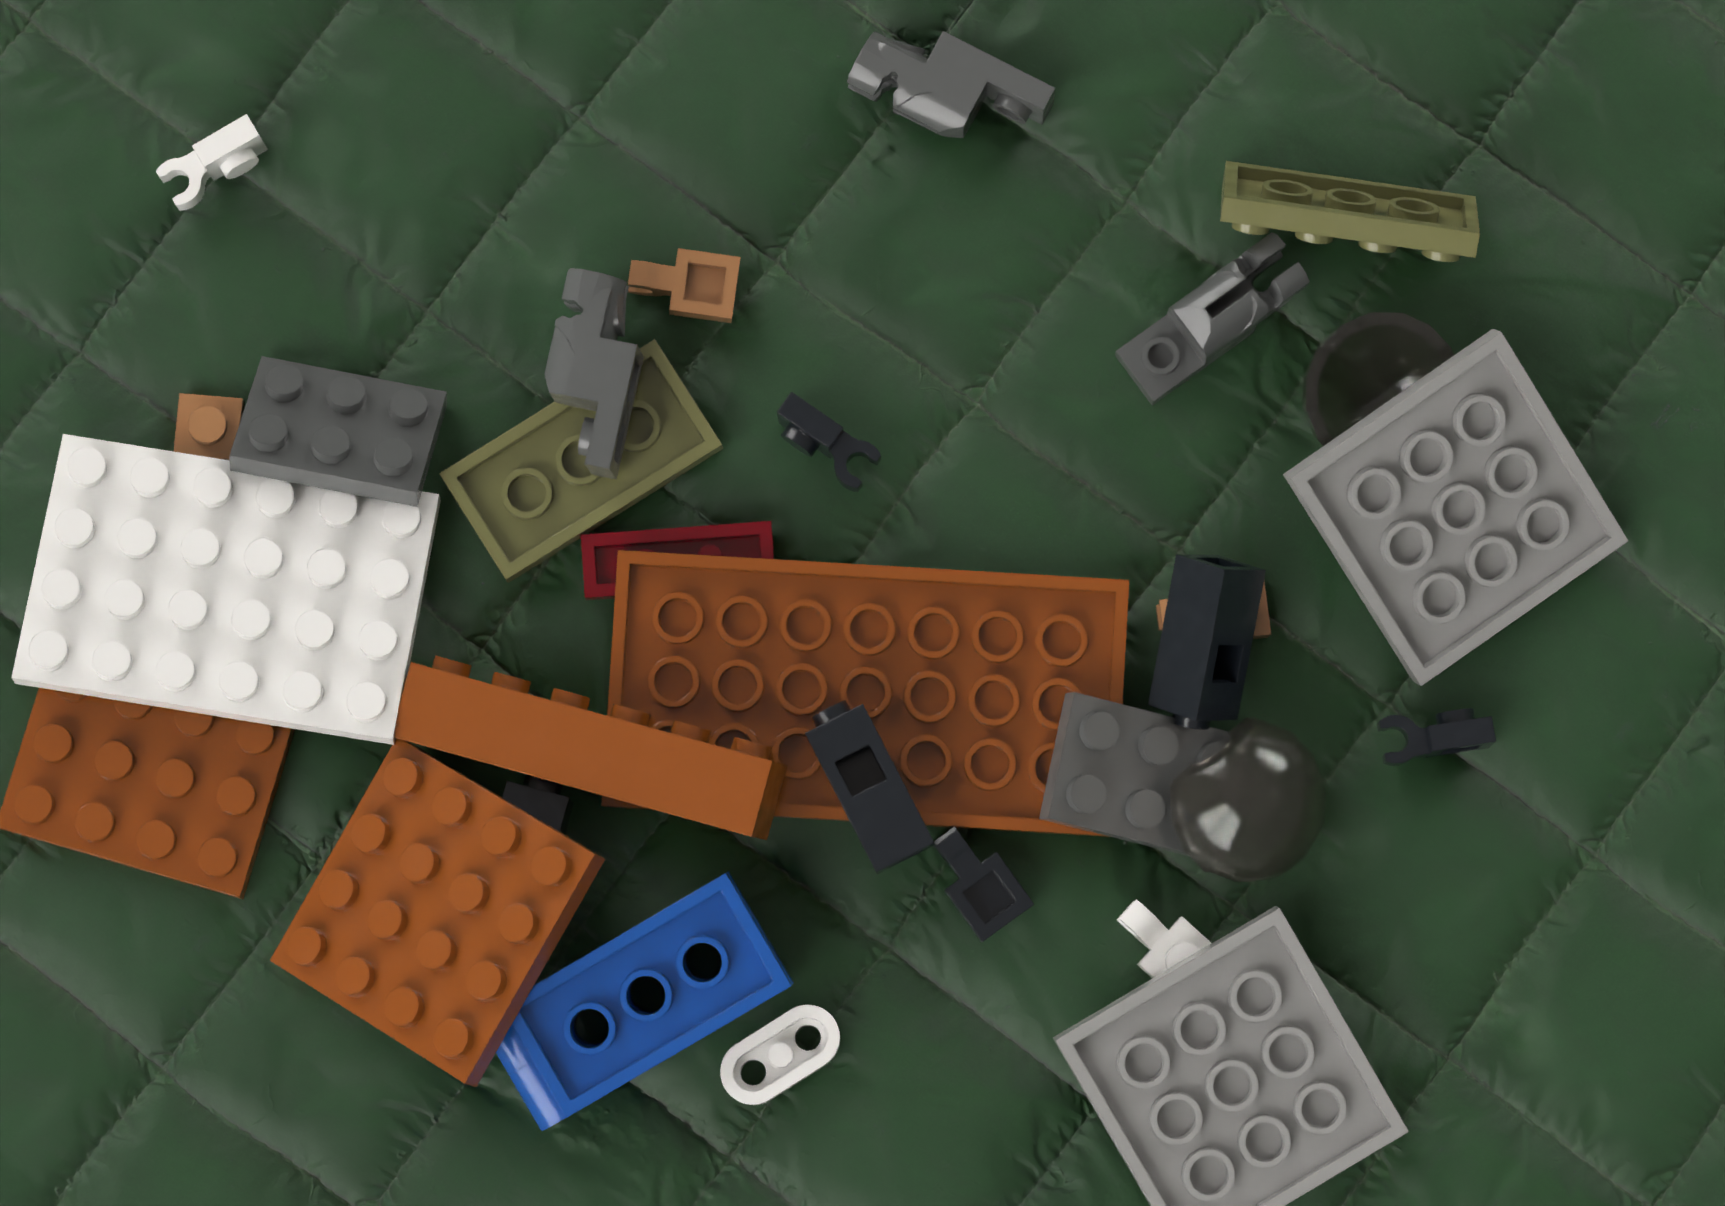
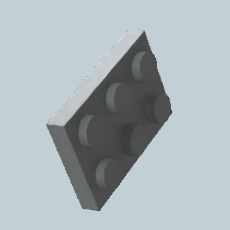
(338, 431)
(1118, 767)

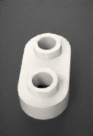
(779, 1053)

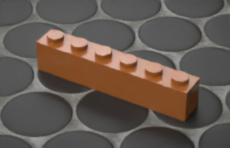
(591, 750)

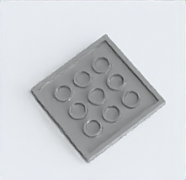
(1456, 507)
(1232, 1076)

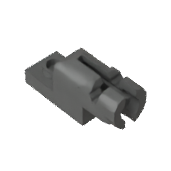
(947, 86)
(1209, 320)
(593, 368)

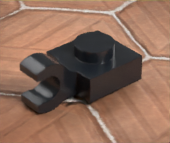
(812, 431)
(1454, 733)
(986, 891)

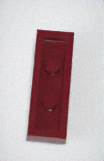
(729, 540)

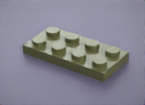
(1350, 209)
(532, 487)

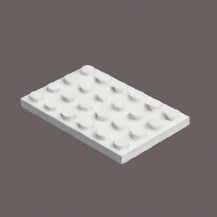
(224, 591)

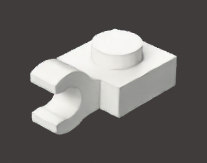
(225, 152)
(1165, 945)

